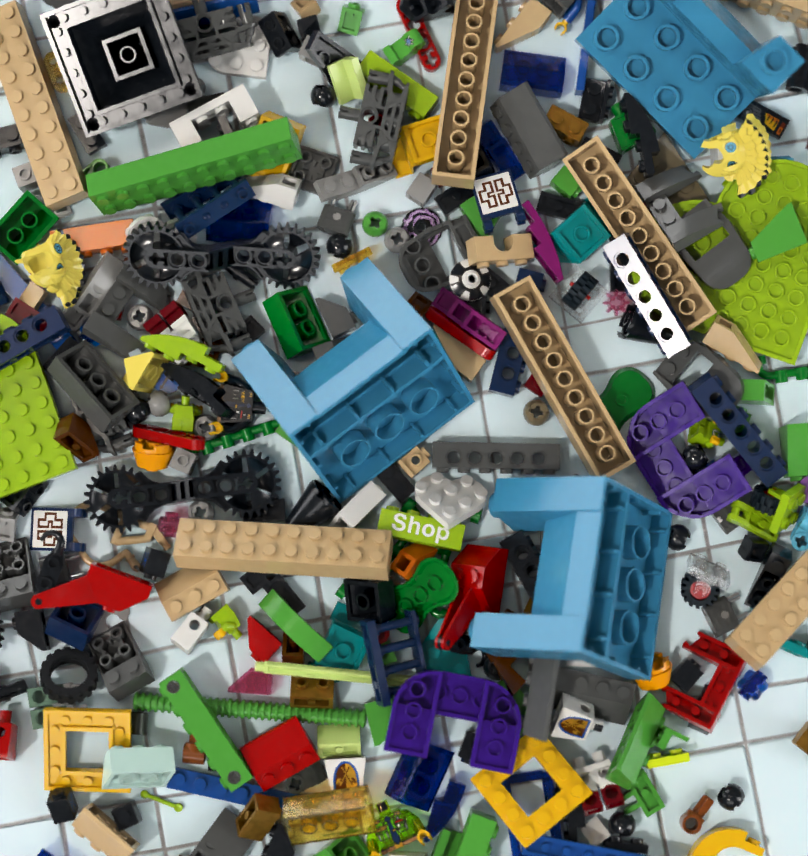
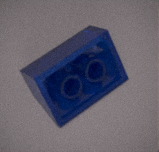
(542, 72)
(242, 222)
(419, 778)

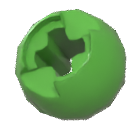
(376, 216)

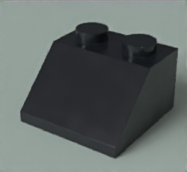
(370, 600)

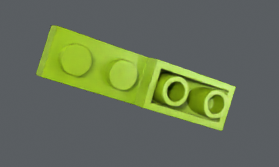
(176, 347)

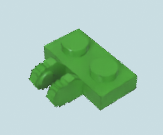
(646, 797)

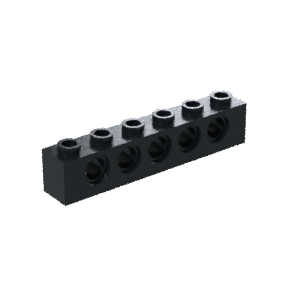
(519, 544)

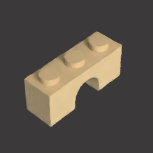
(483, 252)

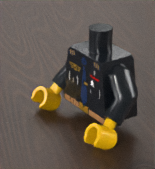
(241, 400)

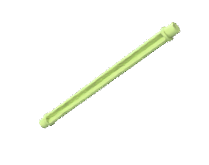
(321, 672)

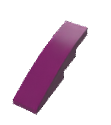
(545, 249)
(469, 318)

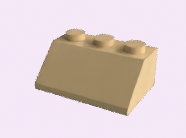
(189, 590)
(103, 832)

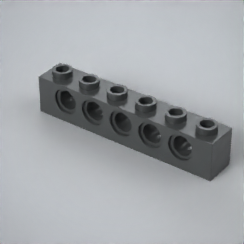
(550, 453)

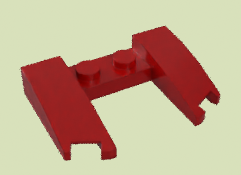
(708, 710)

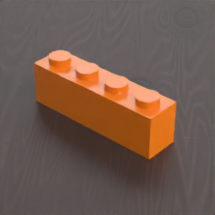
(99, 237)

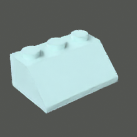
(138, 767)

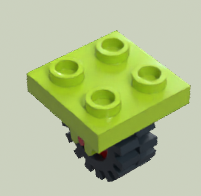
(778, 504)

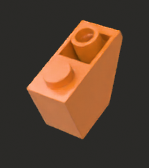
(410, 558)

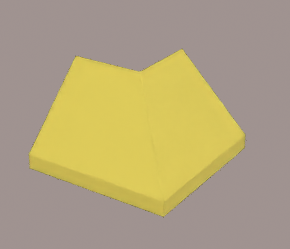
(143, 371)

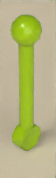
(177, 807)

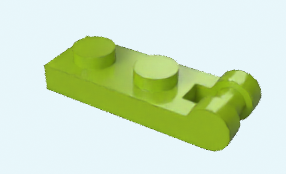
(752, 520)

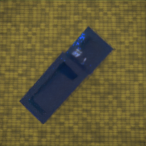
(499, 150)
(444, 808)

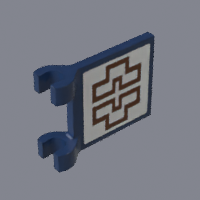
(496, 198)
(55, 519)

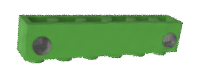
(206, 729)

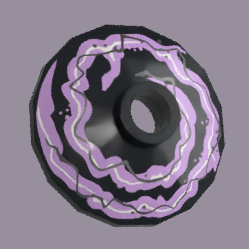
(421, 216)

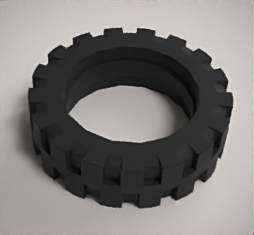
(71, 656)

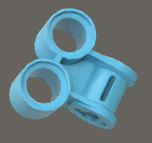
(800, 530)

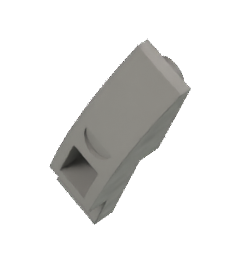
(353, 181)
(94, 290)

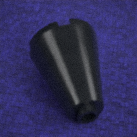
(635, 327)
(314, 506)

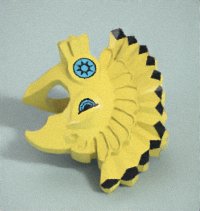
(744, 154)
(56, 267)

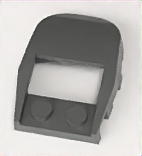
(419, 261)
(724, 262)
(673, 367)

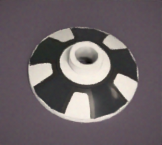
(462, 287)

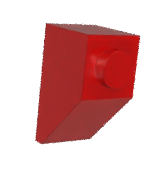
(261, 640)

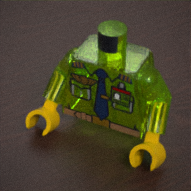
(394, 830)

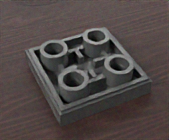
(313, 167)

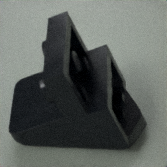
(426, 9)

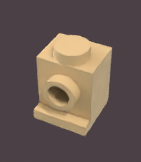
(413, 469)

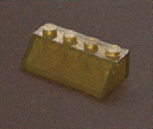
(329, 815)

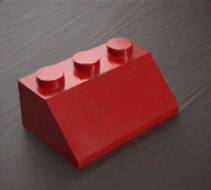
(279, 753)

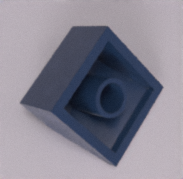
(74, 624)

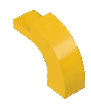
(724, 837)

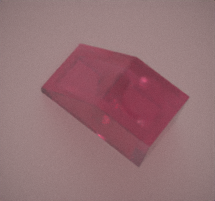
(253, 683)

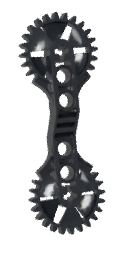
(220, 255)
(182, 491)

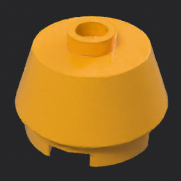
(152, 455)
(660, 674)

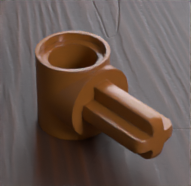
(191, 753)
(697, 812)

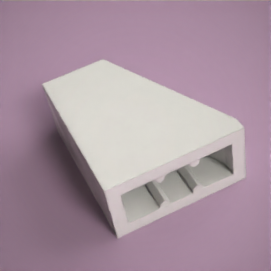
(359, 507)

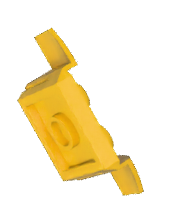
(416, 145)

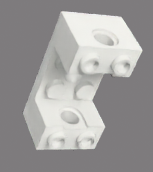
(235, 101)

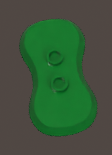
(626, 394)
(427, 589)

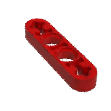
(425, 34)
(455, 330)
(169, 437)

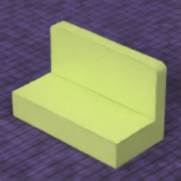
(347, 79)
(338, 741)

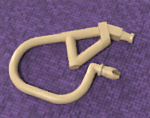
(151, 531)

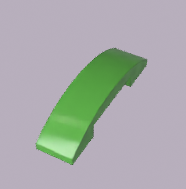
(295, 626)

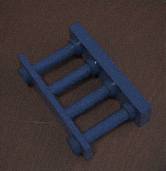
(212, 210)
(376, 651)

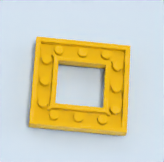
(63, 719)
(530, 828)

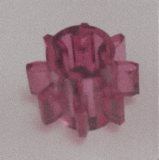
(612, 307)
(169, 524)

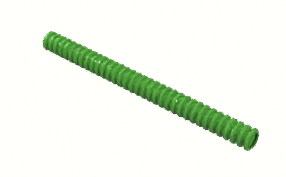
(259, 710)

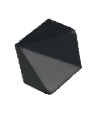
(307, 25)
(753, 548)

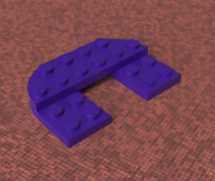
(664, 466)
(461, 698)

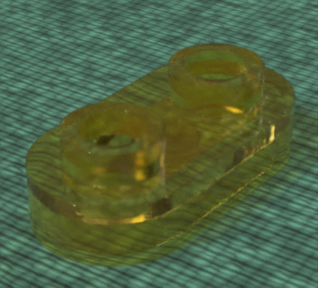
(54, 73)

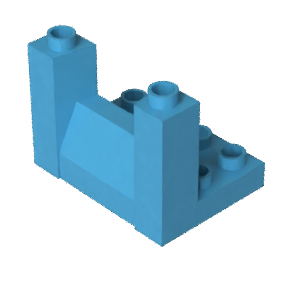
(686, 63)
(368, 393)
(594, 576)

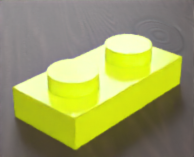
(676, 756)

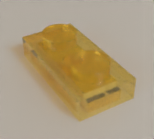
(344, 264)

